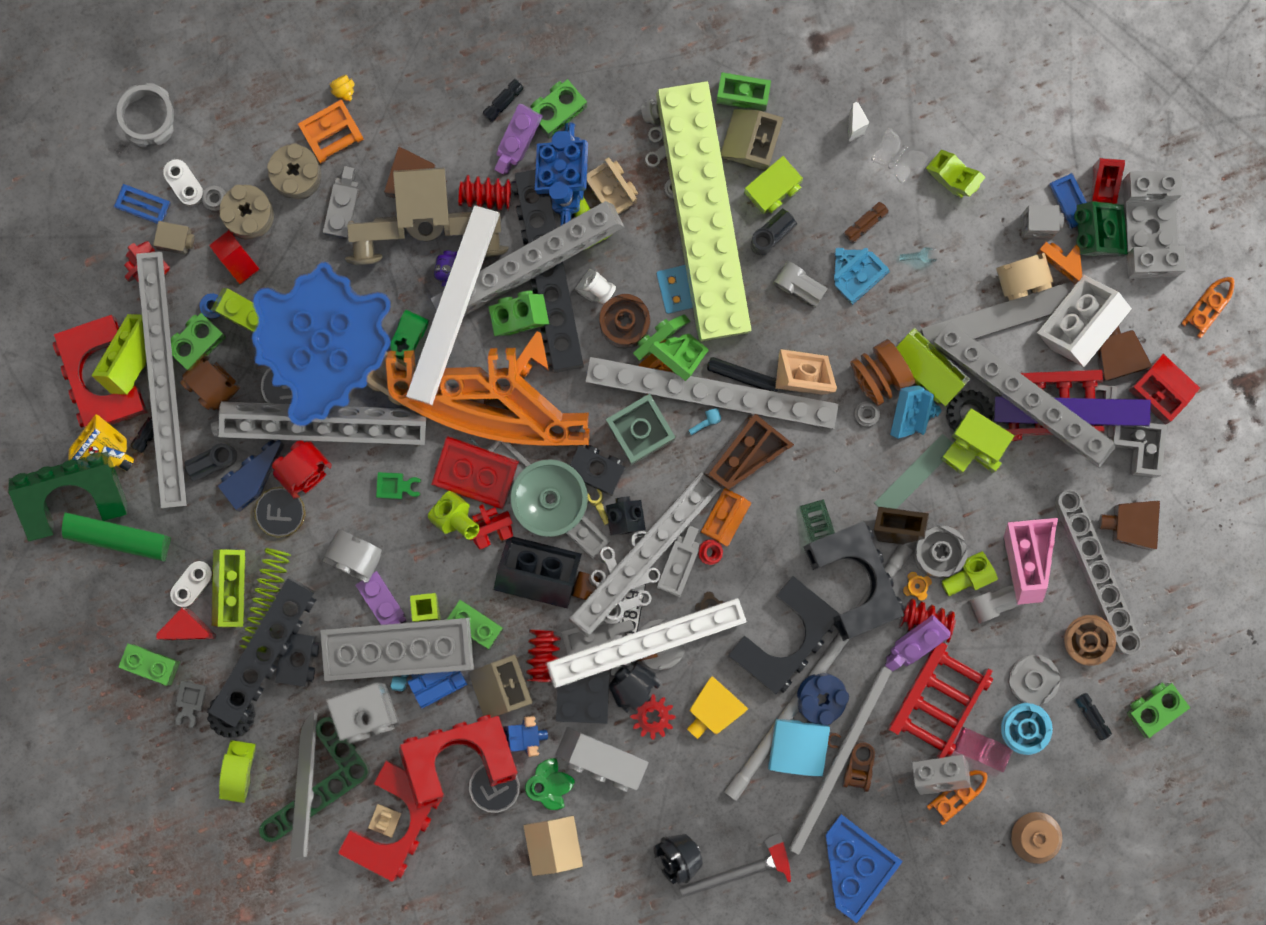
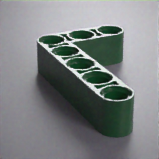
(323, 788)

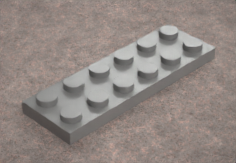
(397, 649)

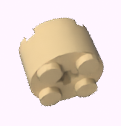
(1025, 275)

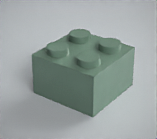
(640, 429)

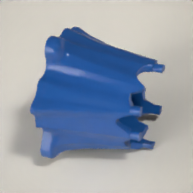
(320, 340)

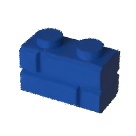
(435, 686)

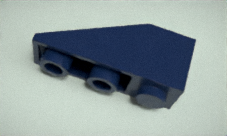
(249, 481)

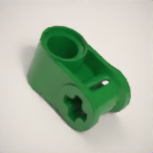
(409, 330)

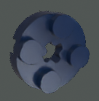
(836, 697)

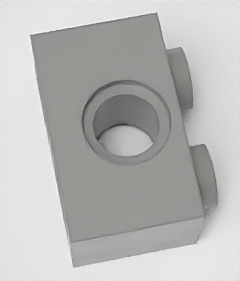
(1041, 221)
(941, 774)

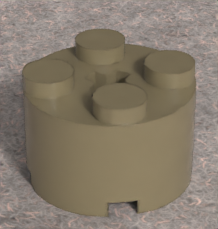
(284, 181)
(246, 198)

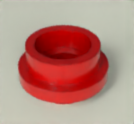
(716, 554)

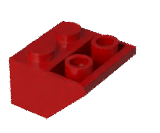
(1166, 388)

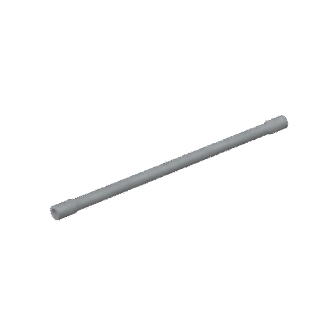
(743, 778)

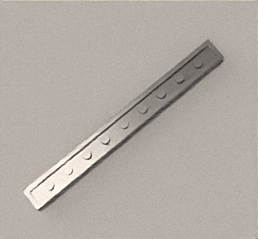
(161, 379)
(712, 393)

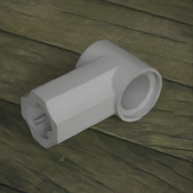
(795, 281)
(992, 604)

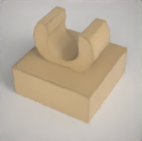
(385, 820)

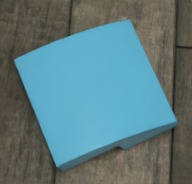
(799, 747)

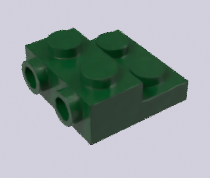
(1101, 229)

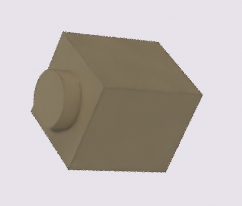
(173, 238)

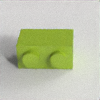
(774, 185)
(236, 309)
(982, 436)

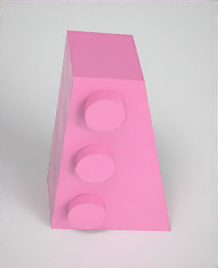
(1029, 556)

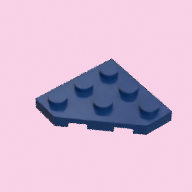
(857, 867)

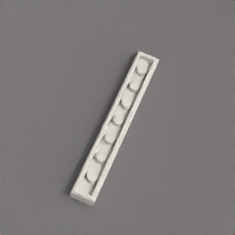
(453, 305)
(646, 642)

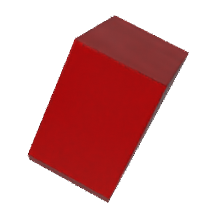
(1107, 180)
(234, 257)

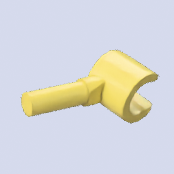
(599, 506)

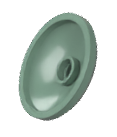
(530, 495)

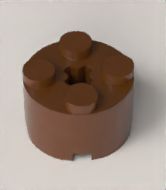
(616, 309)
(209, 382)

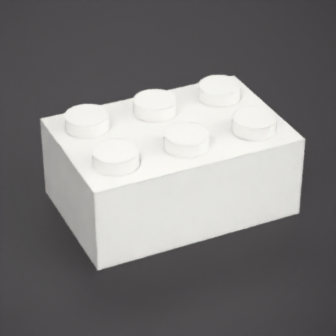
(1084, 320)

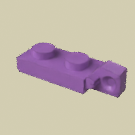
(517, 138)
(381, 600)
(917, 643)

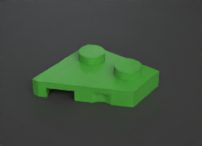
(664, 331)
(680, 354)

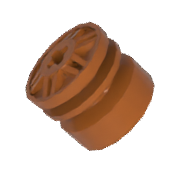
(878, 374)

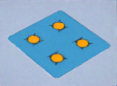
(675, 289)

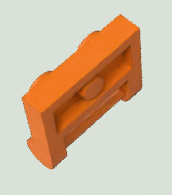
(327, 123)

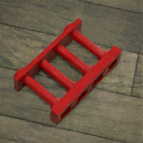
(1063, 381)
(915, 701)

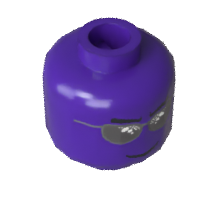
(444, 265)

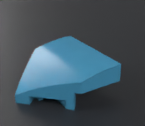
(857, 272)
(913, 411)

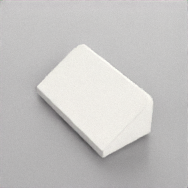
(857, 122)

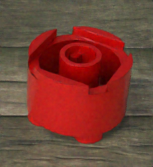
(301, 468)

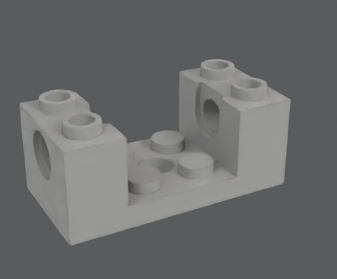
(1153, 198)
(350, 709)

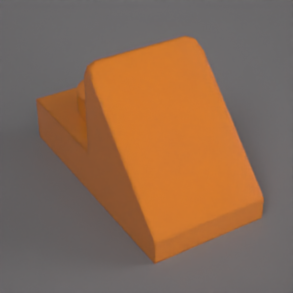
(1068, 266)
(533, 352)

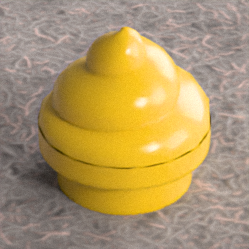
(342, 87)

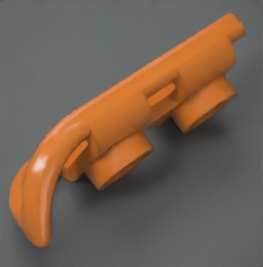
(1214, 301)
(946, 807)

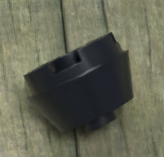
(633, 686)
(679, 857)

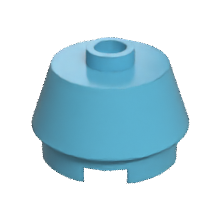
(1026, 728)

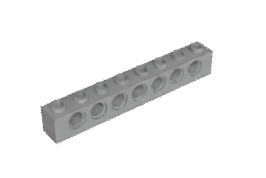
(542, 254)
(1024, 394)
(340, 425)

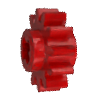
(655, 726)

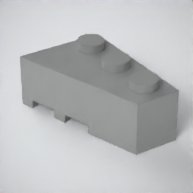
(601, 759)

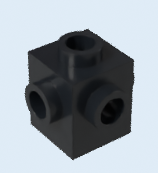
(625, 516)

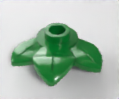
(553, 785)

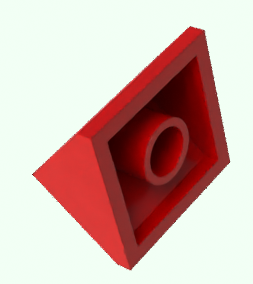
(185, 626)

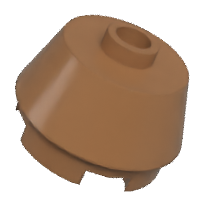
(1090, 640)
(1036, 837)

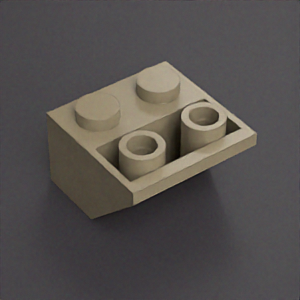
(751, 138)
(500, 687)

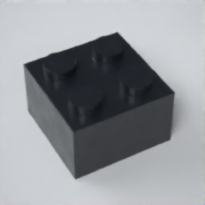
(584, 700)

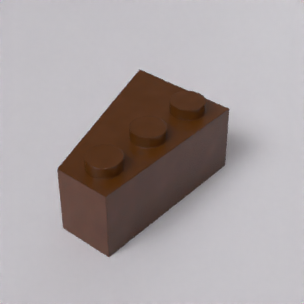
(747, 451)

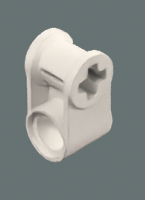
(595, 287)

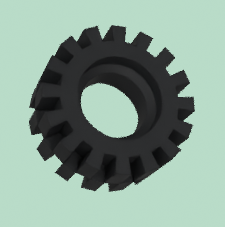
(968, 397)
(227, 730)

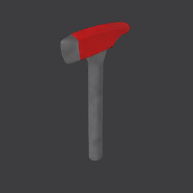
(776, 860)

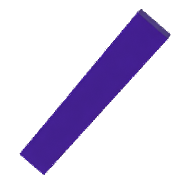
(1093, 411)

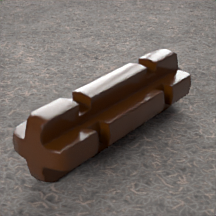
(866, 222)

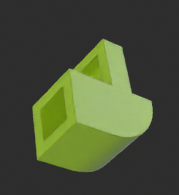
(954, 174)
(960, 459)
(425, 607)
(236, 771)

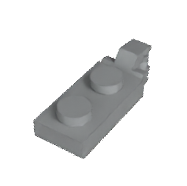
(341, 204)
(679, 563)
(576, 641)

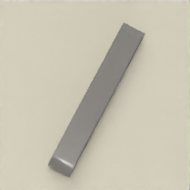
(1097, 558)

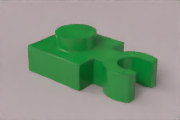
(393, 485)

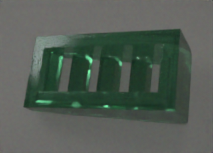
(813, 507)

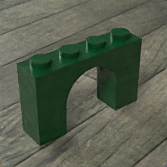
(91, 473)

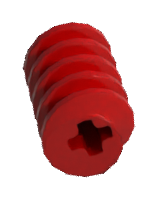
(484, 193)
(916, 615)
(542, 654)

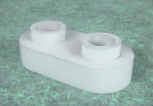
(182, 182)
(191, 584)

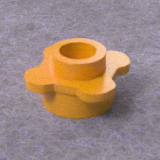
(914, 579)

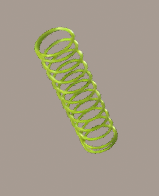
(259, 590)

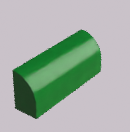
(115, 537)

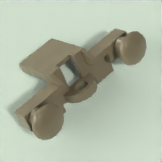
(419, 198)

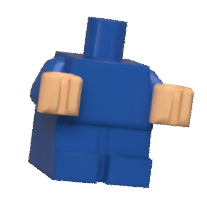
(525, 736)

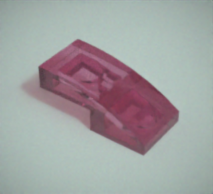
(983, 749)

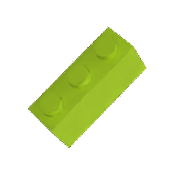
(123, 357)
(931, 367)
(228, 588)

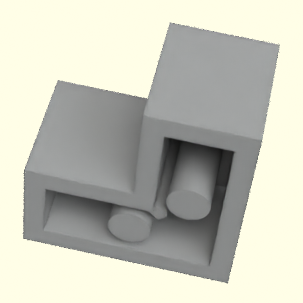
(1147, 447)

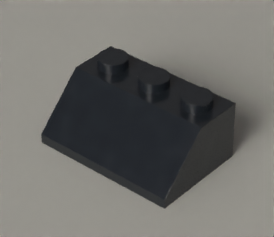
(537, 571)

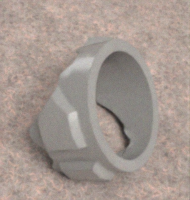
(132, 95)

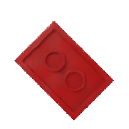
(475, 472)

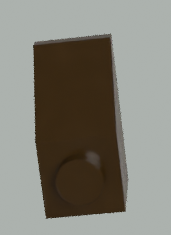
(900, 525)

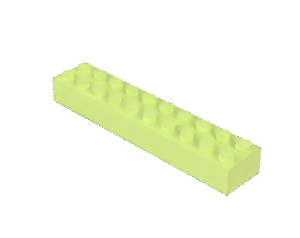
(703, 211)

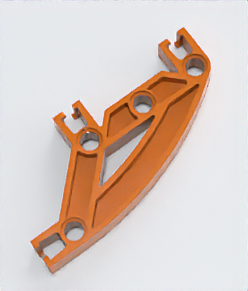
(525, 423)

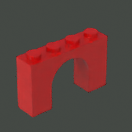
(75, 348)
(483, 736)
(389, 858)

